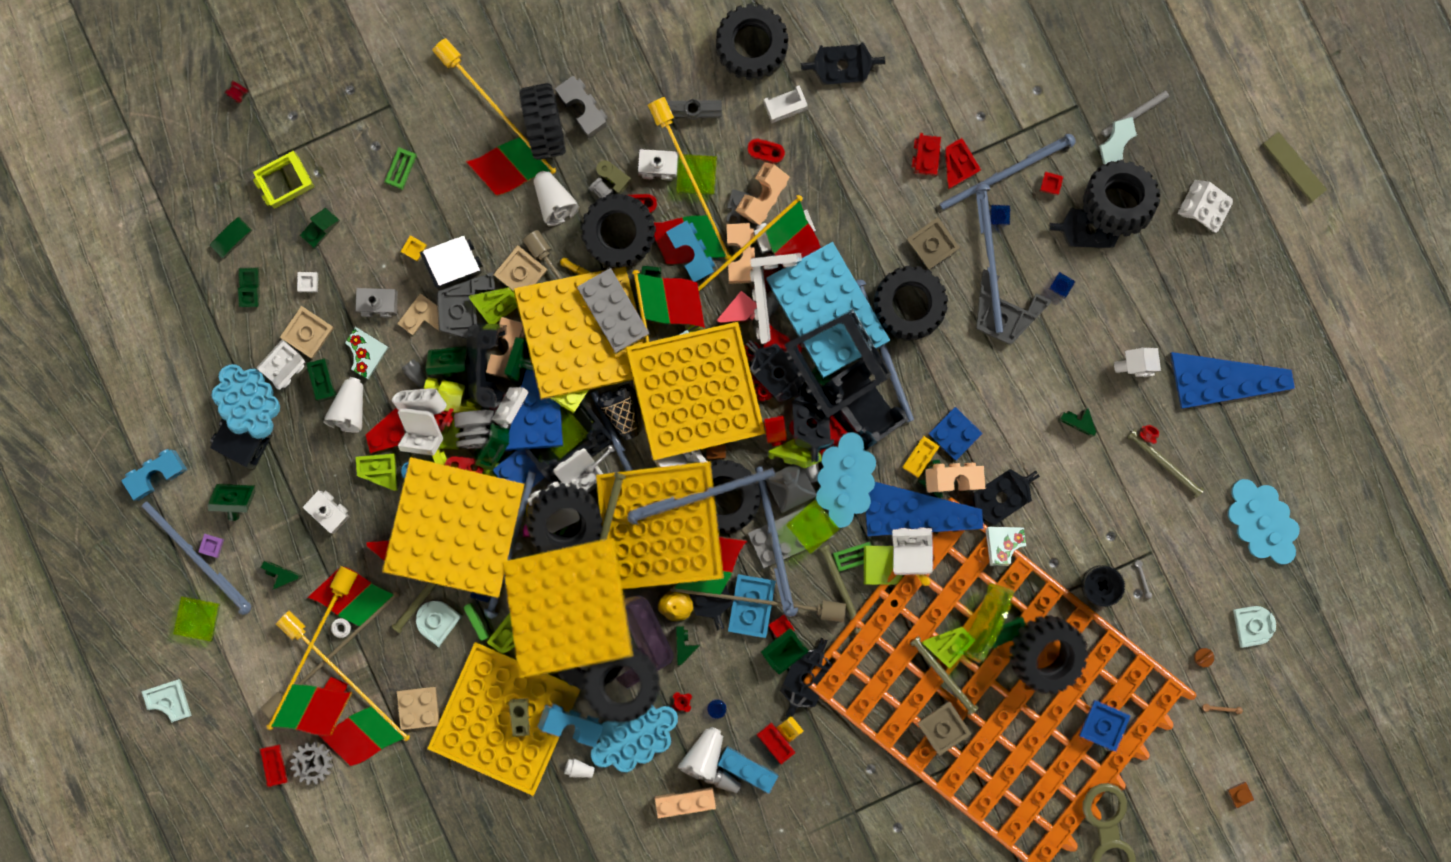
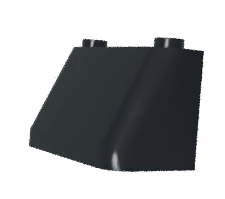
(479, 339)
(868, 414)
(596, 441)

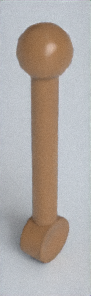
(1206, 707)

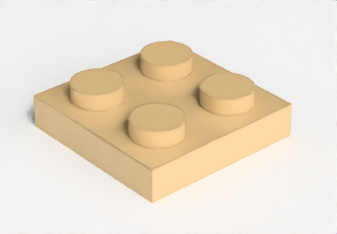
(520, 270)
(307, 332)
(418, 708)

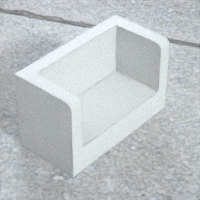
(785, 105)

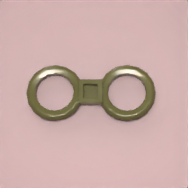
(1108, 829)

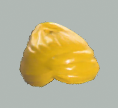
(675, 606)

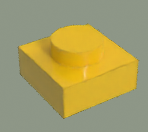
(413, 247)
(790, 729)

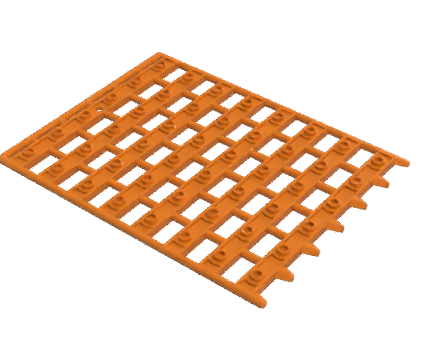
(1131, 744)

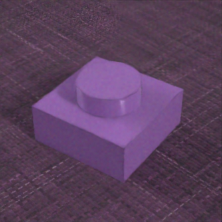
(211, 545)

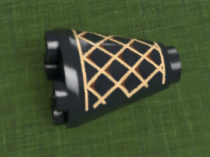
(621, 410)

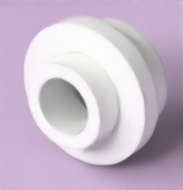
(334, 628)

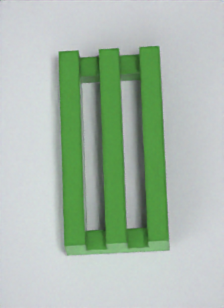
(408, 169)
(838, 561)
(476, 622)

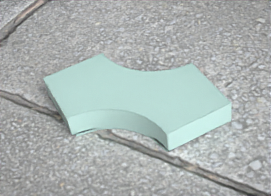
(1121, 133)

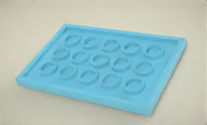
(817, 292)

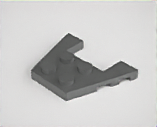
(455, 308)
(1014, 319)

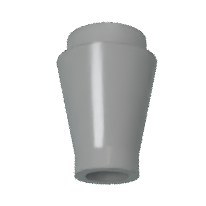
(726, 781)

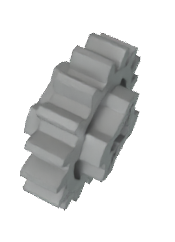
(305, 758)

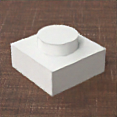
(307, 282)

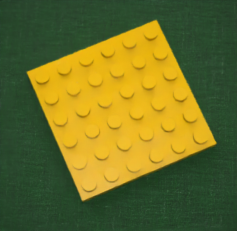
(566, 340)
(695, 391)
(453, 527)
(668, 545)
(567, 608)
(478, 719)

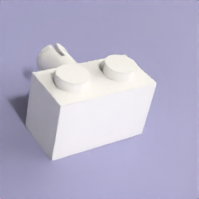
(658, 164)
(1140, 362)
(326, 511)

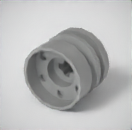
(474, 426)

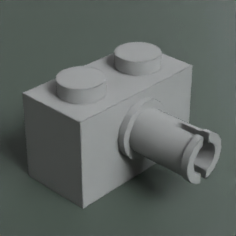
(376, 302)

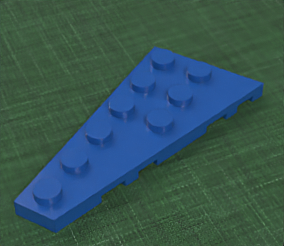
(1217, 380)
(536, 421)
(900, 508)

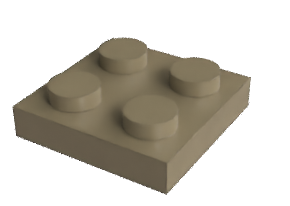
(933, 243)
(944, 728)

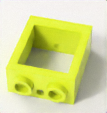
(289, 158)

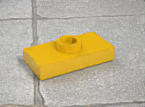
(920, 456)

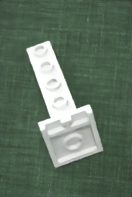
(759, 292)

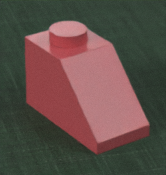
(739, 310)

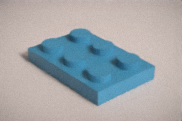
(751, 617)

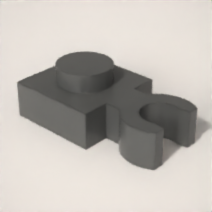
(735, 199)

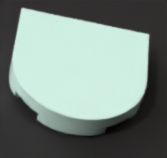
(436, 621)
(1254, 625)

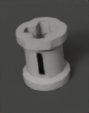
(600, 188)

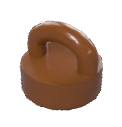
(1204, 657)

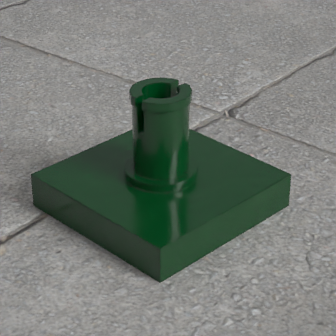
(518, 361)
(446, 362)
(231, 499)

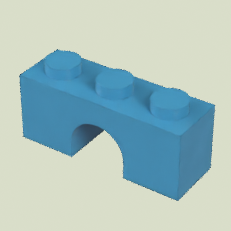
(685, 235)
(139, 482)
(555, 719)
(747, 769)

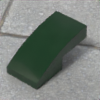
(231, 236)
(249, 287)

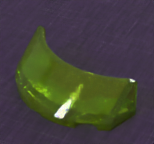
(987, 623)

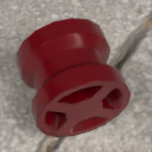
(236, 91)

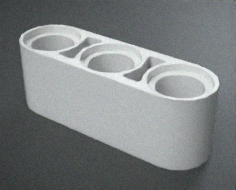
(420, 400)

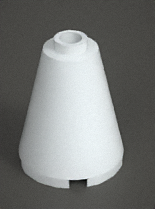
(554, 199)
(347, 407)
(703, 756)

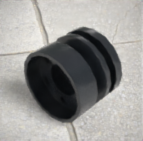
(1114, 583)

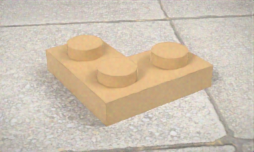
(418, 313)

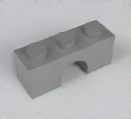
(573, 92)

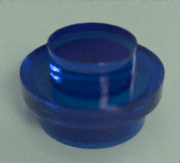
(716, 708)

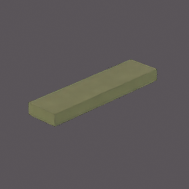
(1294, 167)

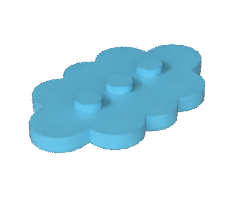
(245, 401)
(846, 479)
(1263, 521)
(634, 740)

